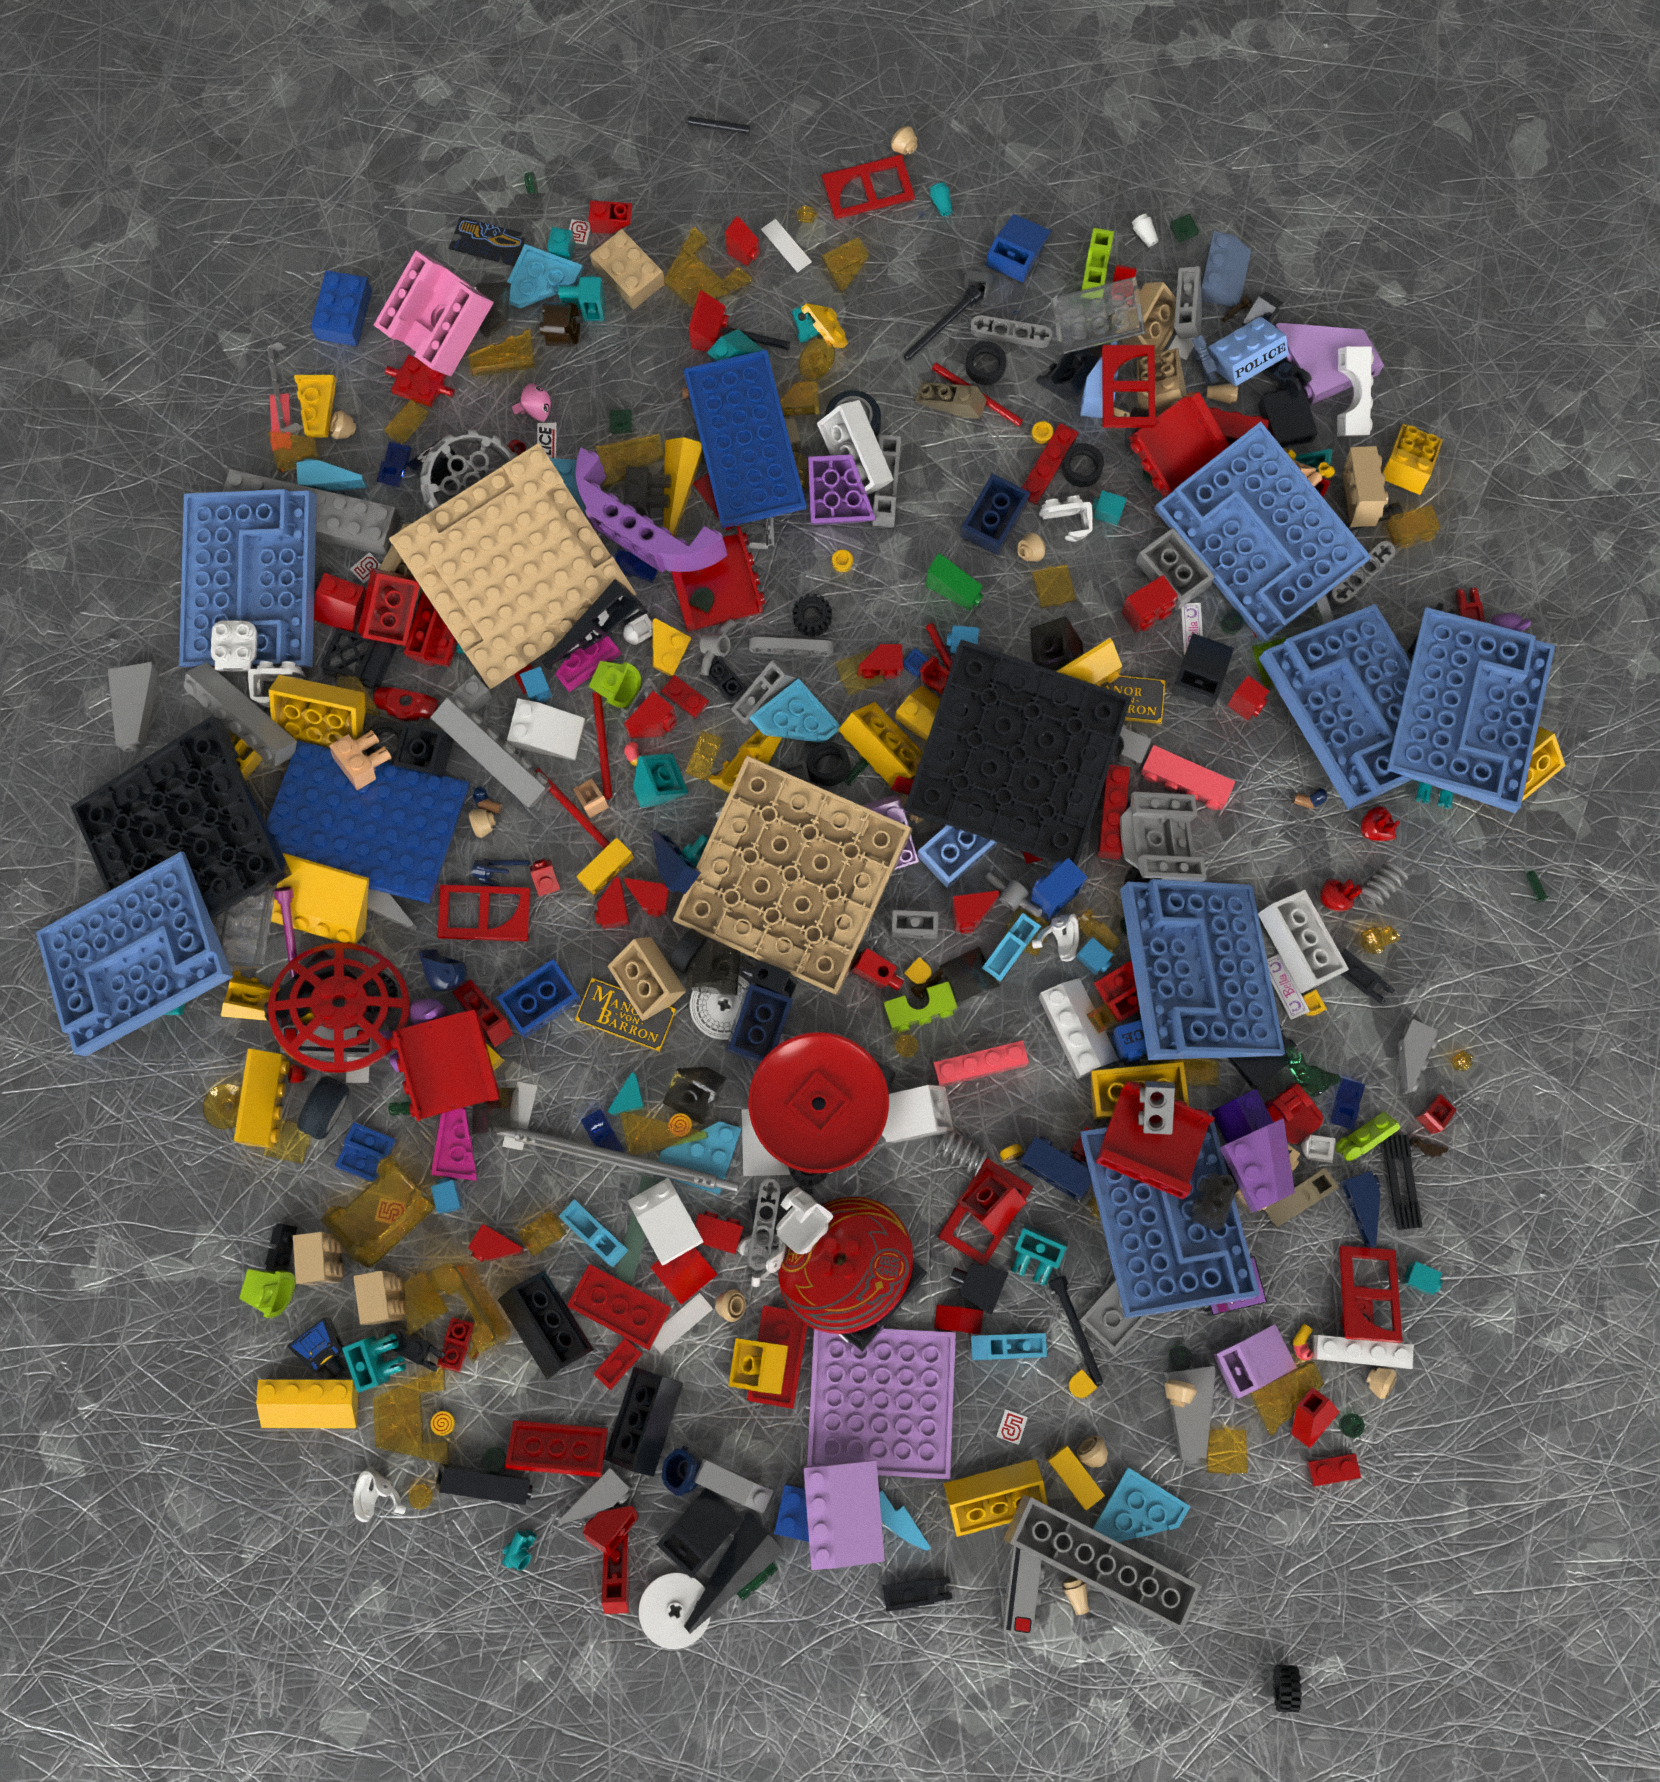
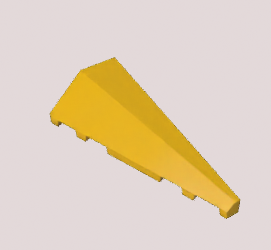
(682, 463)
(757, 747)
(247, 999)

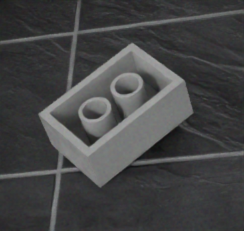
(1179, 565)

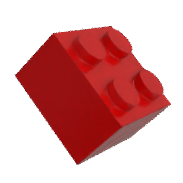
(1149, 604)

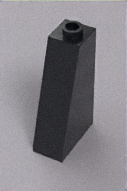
(283, 1016)
(483, 1484)

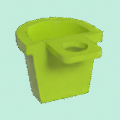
(616, 682)
(268, 1290)

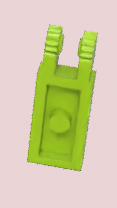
(1367, 1136)

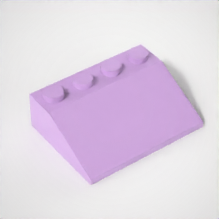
(843, 1514)

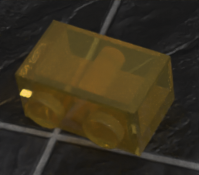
(1413, 527)

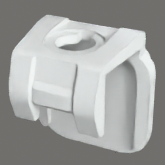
(1073, 506)
(234, 646)
(268, 672)
(803, 1223)

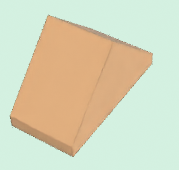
(590, 798)

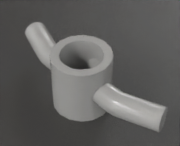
(715, 645)
(1013, 895)

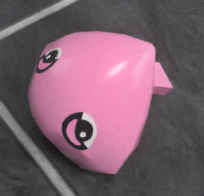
(534, 402)

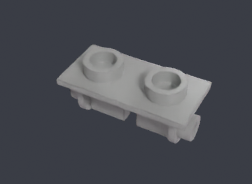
(646, 689)

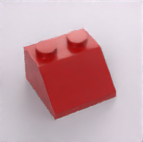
(707, 322)
(338, 603)
(651, 718)
(971, 910)
(991, 1201)
(685, 1274)

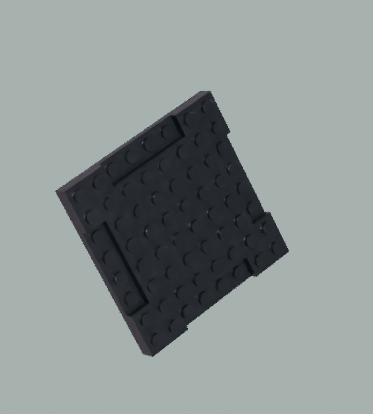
(1017, 754)
(188, 802)

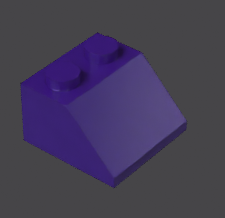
(1241, 1116)

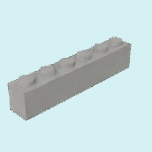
(240, 714)
(491, 751)

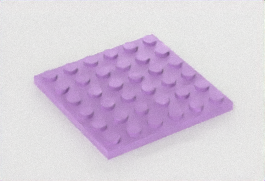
(884, 1402)

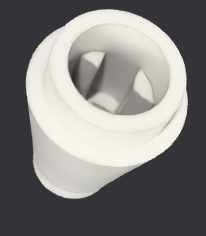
(1145, 230)

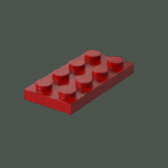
(619, 1307)
(782, 1328)
(556, 1448)

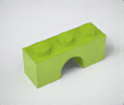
(1097, 258)
(940, 1004)

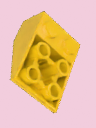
(1412, 459)

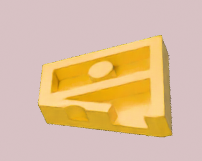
(827, 324)
(667, 647)

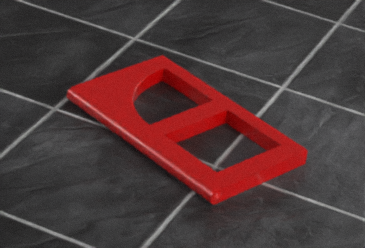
(837, 180)
(1112, 358)
(513, 930)
(958, 1212)
(1355, 1324)

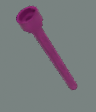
(284, 896)

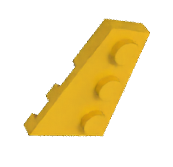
(316, 400)

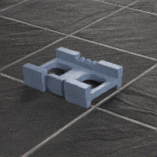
(1205, 362)

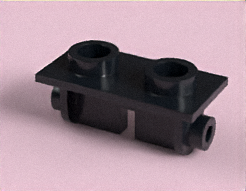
(280, 1257)

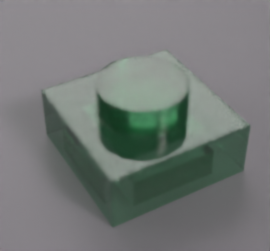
(1184, 228)
(620, 421)

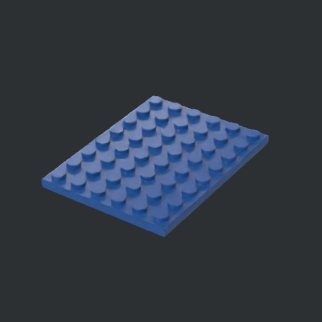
(385, 831)

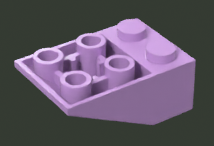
(893, 809)
(1254, 1361)

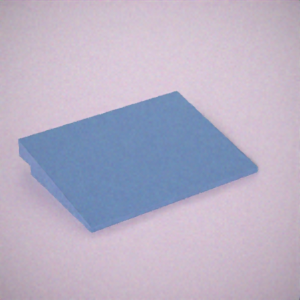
(1262, 532)
(252, 563)
(1347, 697)
(1471, 708)
(132, 956)
(1200, 970)
(1156, 1249)

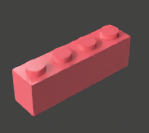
(1187, 778)
(980, 1064)

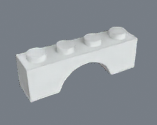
(1356, 365)
(1362, 1352)

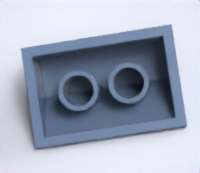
(1225, 270)

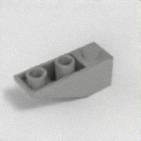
(1413, 1049)

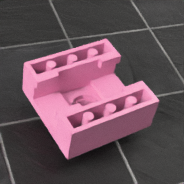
(433, 313)

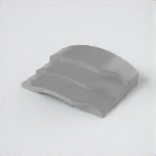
(1159, 836)

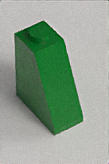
(953, 583)

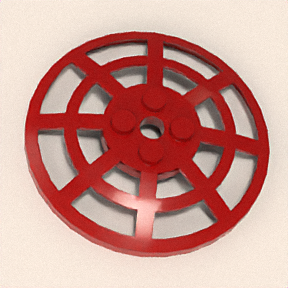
(337, 1017)

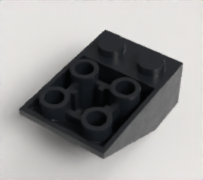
(1202, 670)
(699, 1532)

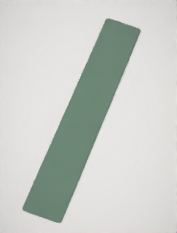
(633, 1240)

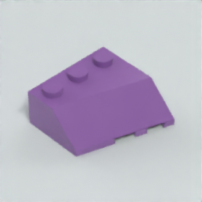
(837, 491)
(1261, 1165)

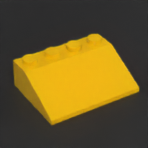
(316, 710)
(325, 900)

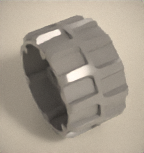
(469, 469)

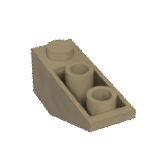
(952, 399)
(1306, 1194)

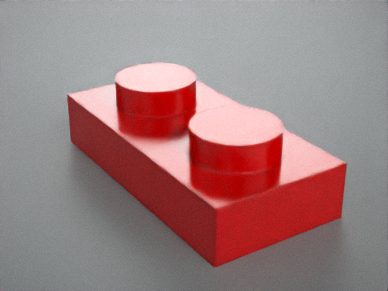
(684, 697)
(617, 1364)
(1334, 1469)

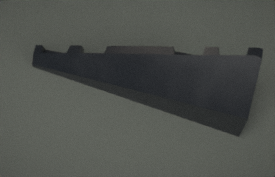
(1071, 372)
(610, 610)
(745, 1558)

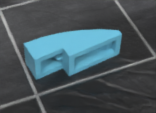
(1011, 946)
(593, 1233)
(901, 1523)

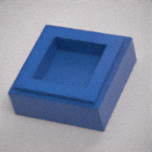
(914, 661)

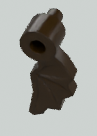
(1244, 303)
(932, 981)
(1428, 1149)

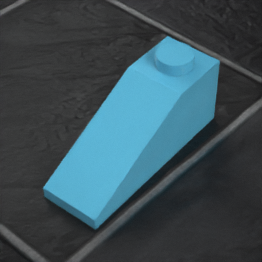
(327, 477)
(1009, 1346)

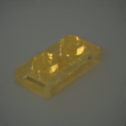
(406, 422)

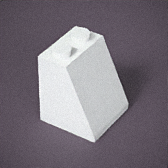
(917, 1114)

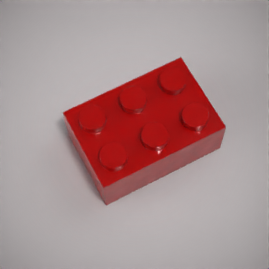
(388, 607)

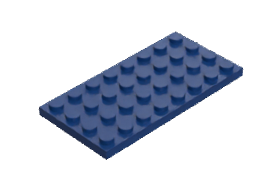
(744, 439)

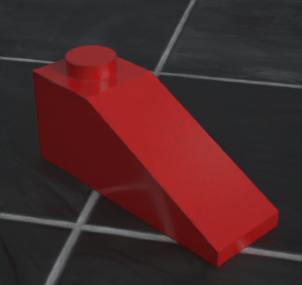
(492, 1021)
(616, 1579)

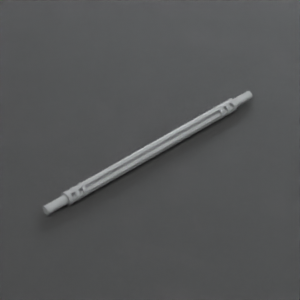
(622, 1159)

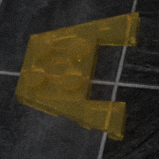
(691, 274)
(400, 1423)

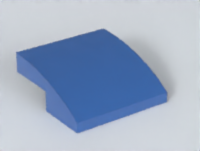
(364, 1151)

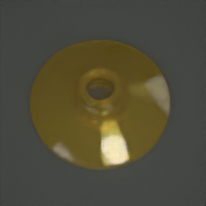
(816, 359)
(215, 1104)

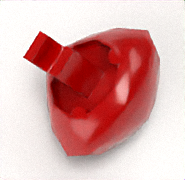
(1378, 824)
(1339, 896)

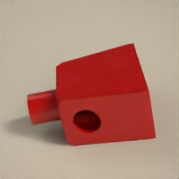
(867, 967)

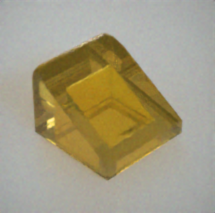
(1102, 1018)

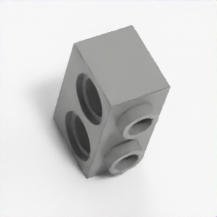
(1162, 1107)

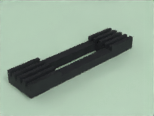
(1406, 1215)

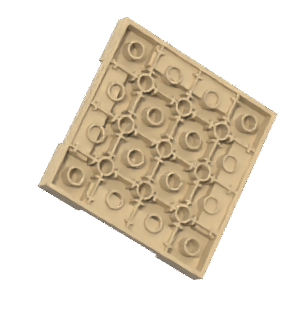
(509, 564)
(792, 874)

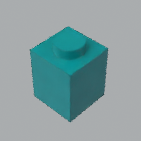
(561, 243)
(1109, 507)
(1422, 1278)

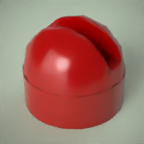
(520, 445)
(295, 1074)

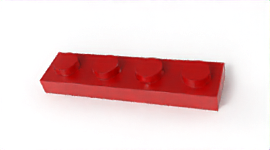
(1049, 462)

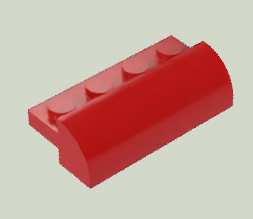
(429, 637)
(1119, 991)

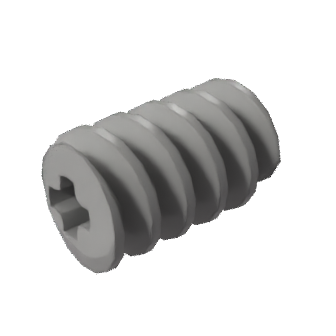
(1381, 883)
(962, 1152)

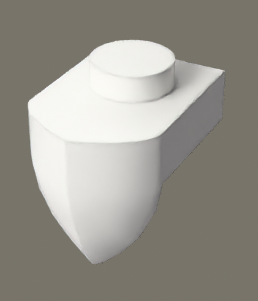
(638, 630)
(1318, 1148)

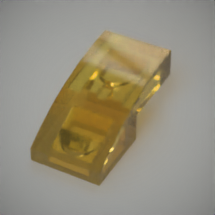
(704, 756)

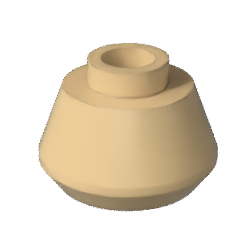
(904, 141)
(342, 425)
(1031, 547)
(481, 822)
(731, 1305)
(1382, 1381)
(1179, 1392)
(1092, 1452)

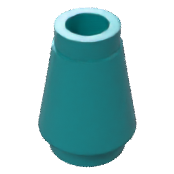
(941, 197)

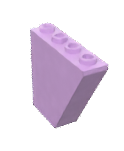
(1317, 353)

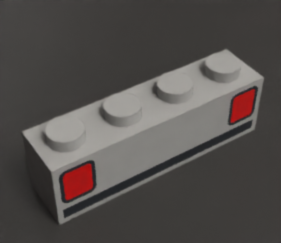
(312, 1049)
(1022, 1593)

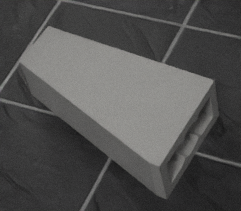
(132, 703)
(1193, 1421)

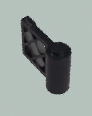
(374, 662)

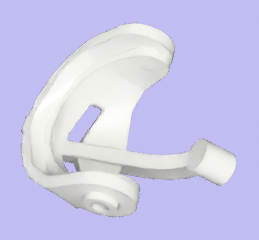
(1067, 943)
(773, 1262)
(365, 1499)

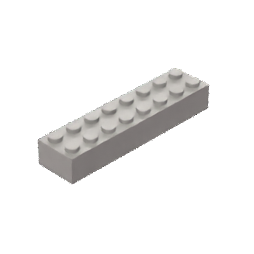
(338, 517)
(1102, 1563)

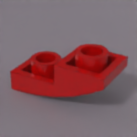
(456, 1344)

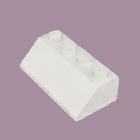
(850, 433)
(1303, 941)
(1067, 1012)

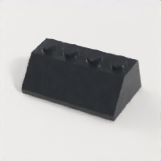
(545, 1324)
(643, 1421)

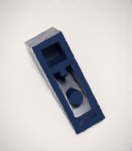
(673, 864)
(1364, 1202)

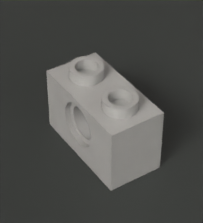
(914, 924)

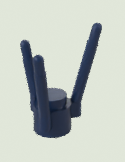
(486, 869)

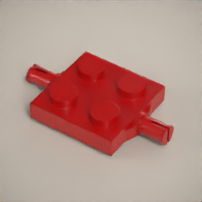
(418, 382)

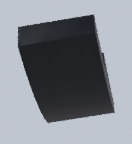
(725, 680)

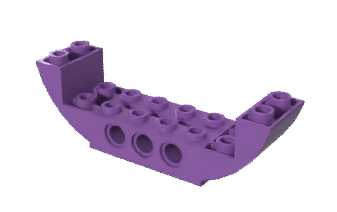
(638, 532)

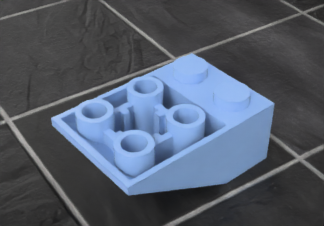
(1092, 394)

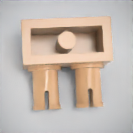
(352, 761)

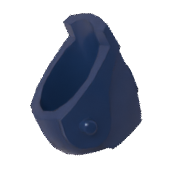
(441, 971)
(680, 1471)

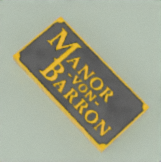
(1146, 696)
(611, 1011)

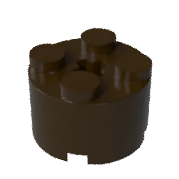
(560, 324)

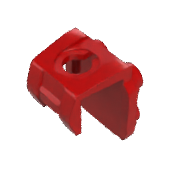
(1298, 1110)

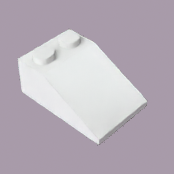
(545, 730)
(665, 1221)

